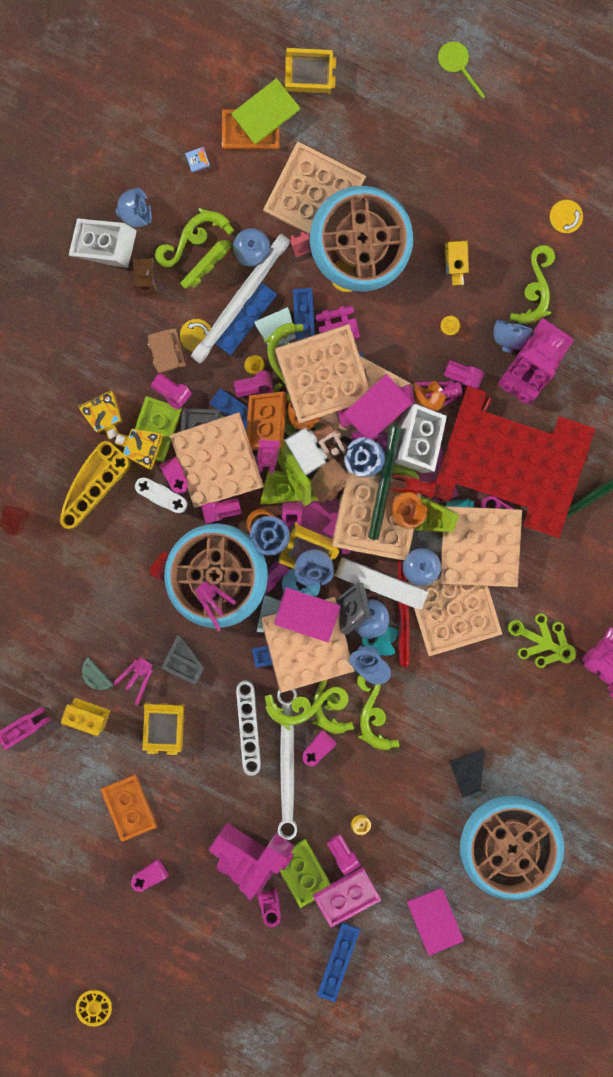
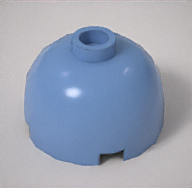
(133, 209)
(251, 247)
(510, 335)
(364, 457)
(270, 535)
(421, 567)
(313, 568)
(377, 623)

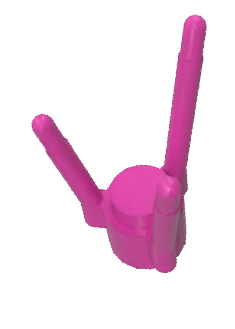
(452, 390)
(205, 594)
(141, 668)

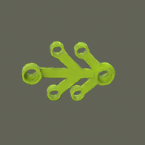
(544, 642)

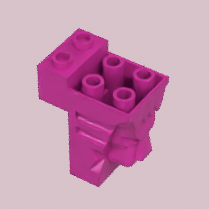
(536, 362)
(601, 659)
(248, 861)

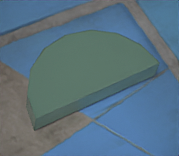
(94, 676)

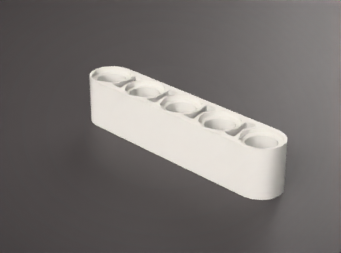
(382, 583)
(248, 736)

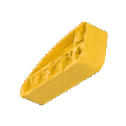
(89, 476)

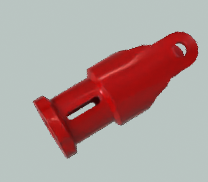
(415, 486)

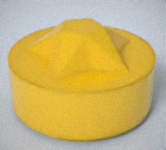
(450, 325)
(254, 364)
(361, 824)

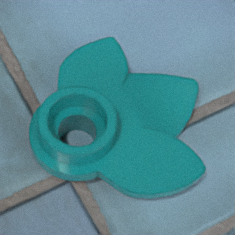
(382, 642)

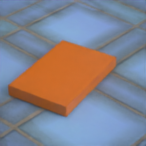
(235, 138)
(266, 418)
(128, 807)

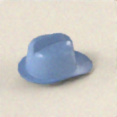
(370, 665)

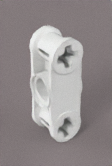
(161, 495)

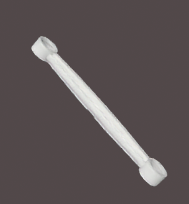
(240, 298)
(287, 769)

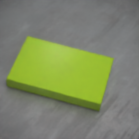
(265, 111)
(159, 418)
(294, 474)
(304, 874)

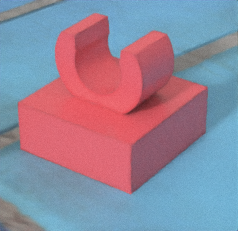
(301, 244)

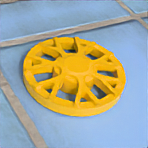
(93, 1008)

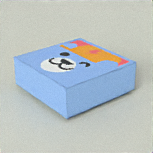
(197, 159)

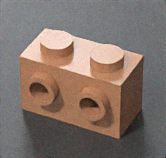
(166, 350)
(329, 441)
(328, 481)

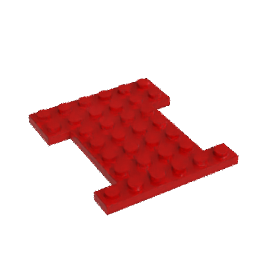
(515, 462)

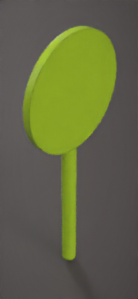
(453, 58)

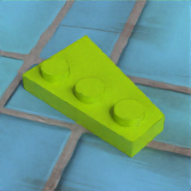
(206, 264)
(279, 490)
(437, 518)

